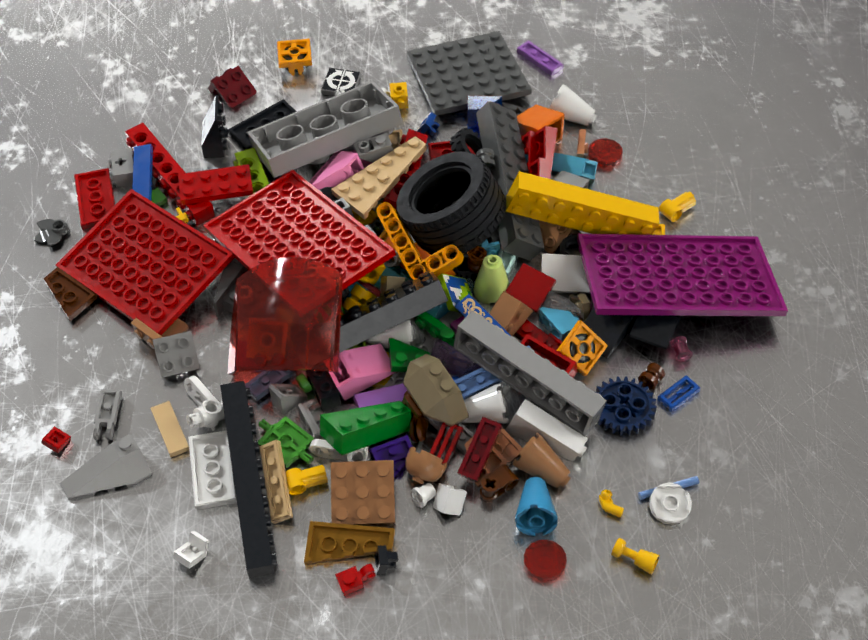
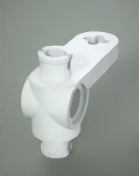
(209, 410)
(323, 449)

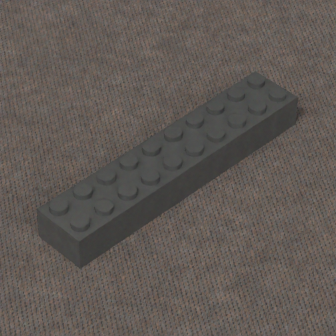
(501, 133)

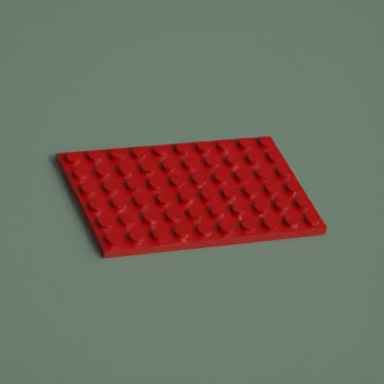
(298, 221)

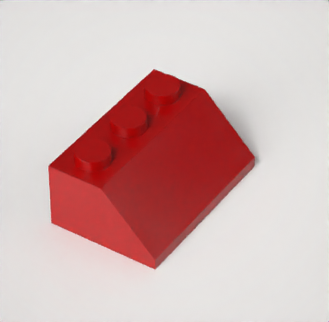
(555, 357)

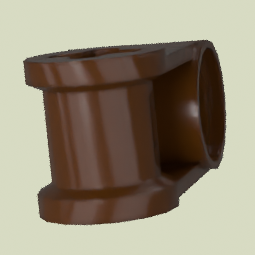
(497, 483)

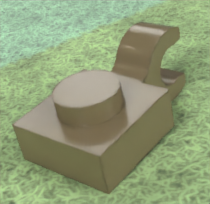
(582, 303)

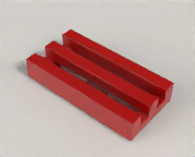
(454, 442)

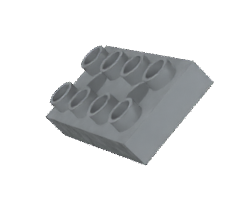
(325, 129)

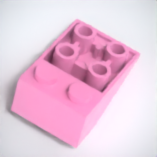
(340, 169)
(361, 369)

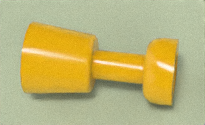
(643, 559)

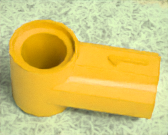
(674, 208)
(300, 480)

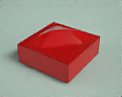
(56, 439)

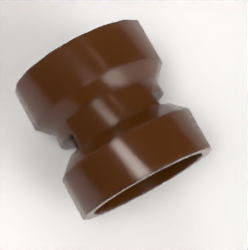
(475, 258)
(652, 375)

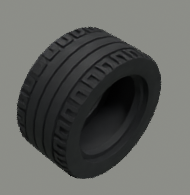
(438, 185)

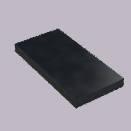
(268, 115)

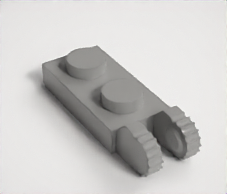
(107, 412)

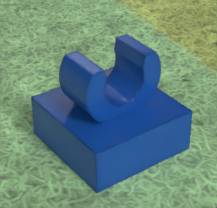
(428, 125)

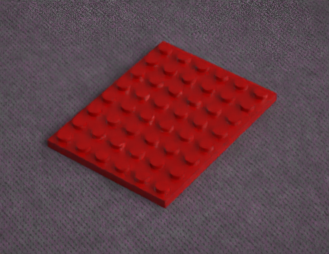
(145, 262)

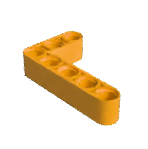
(410, 249)

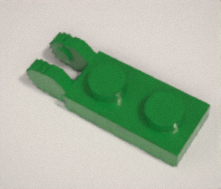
(435, 328)

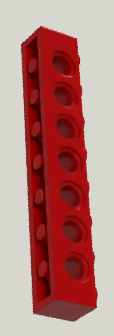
(167, 171)

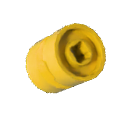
(357, 293)

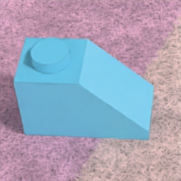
(557, 321)

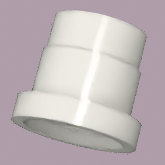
(423, 494)

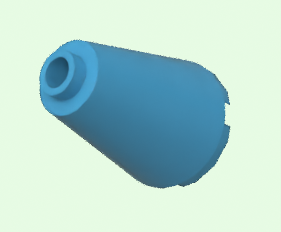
(536, 509)

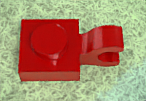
(352, 580)

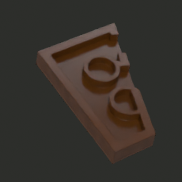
(69, 293)

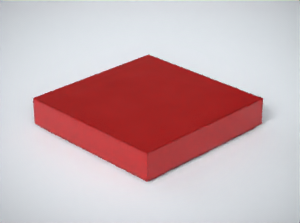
(531, 287)

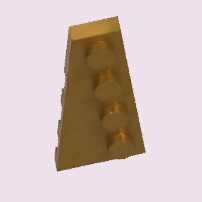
(344, 541)

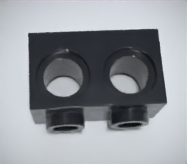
(324, 389)

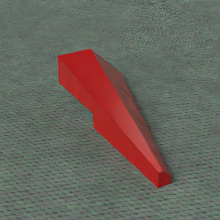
(540, 151)

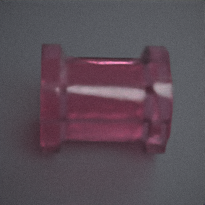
(681, 349)

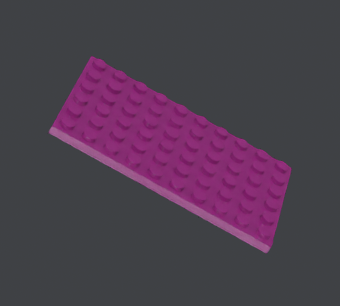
(679, 275)

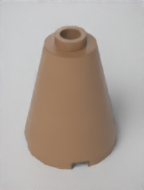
(541, 461)

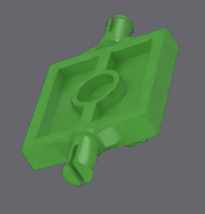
(292, 437)

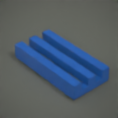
(669, 402)

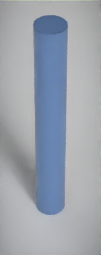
(684, 483)

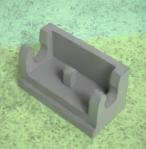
(311, 417)

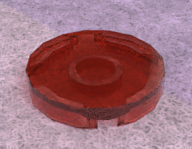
(605, 152)
(545, 560)

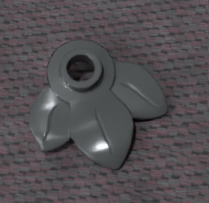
(51, 231)

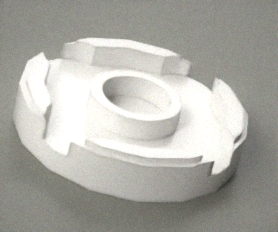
(670, 503)

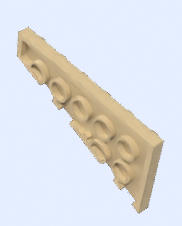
(379, 178)

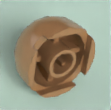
(424, 466)

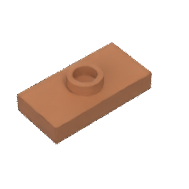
(582, 146)

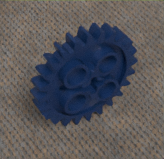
(626, 405)

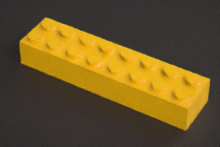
(579, 207)

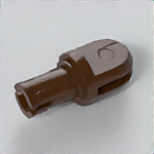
(418, 428)

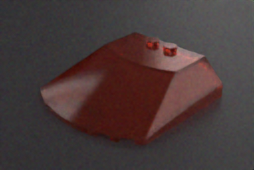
(286, 317)

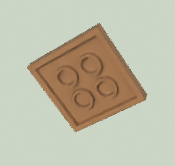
(363, 492)

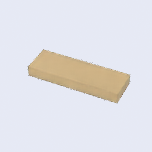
(170, 429)

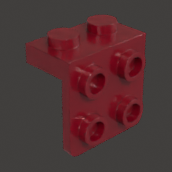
(233, 87)

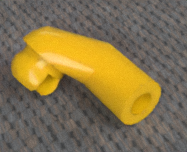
(607, 504)

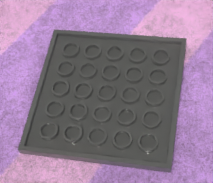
(467, 68)

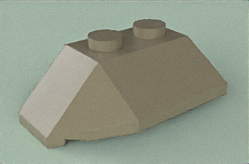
(435, 390)

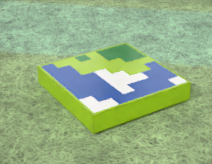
(454, 288)

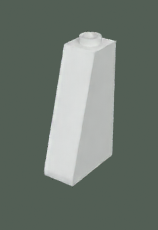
(561, 438)

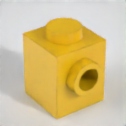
(399, 94)

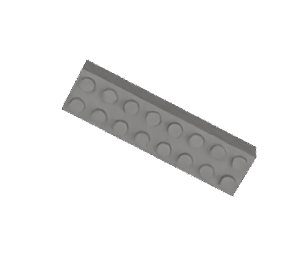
(529, 373)

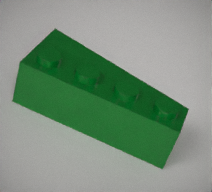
(364, 426)

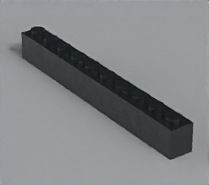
(247, 481)

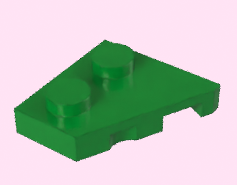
(402, 354)

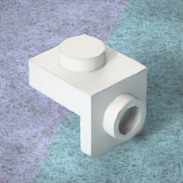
(192, 551)

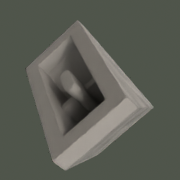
(286, 396)

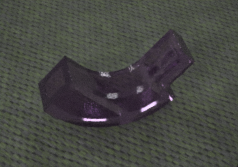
(453, 360)

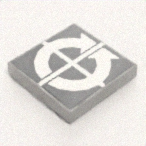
(340, 79)

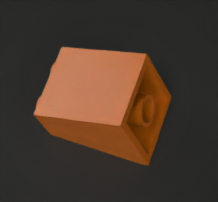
(538, 117)

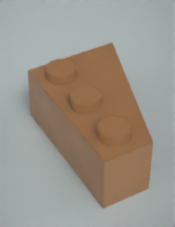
(510, 313)

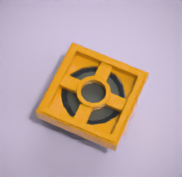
(294, 55)
(582, 346)

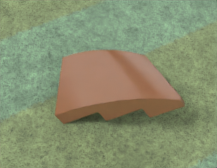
(503, 452)

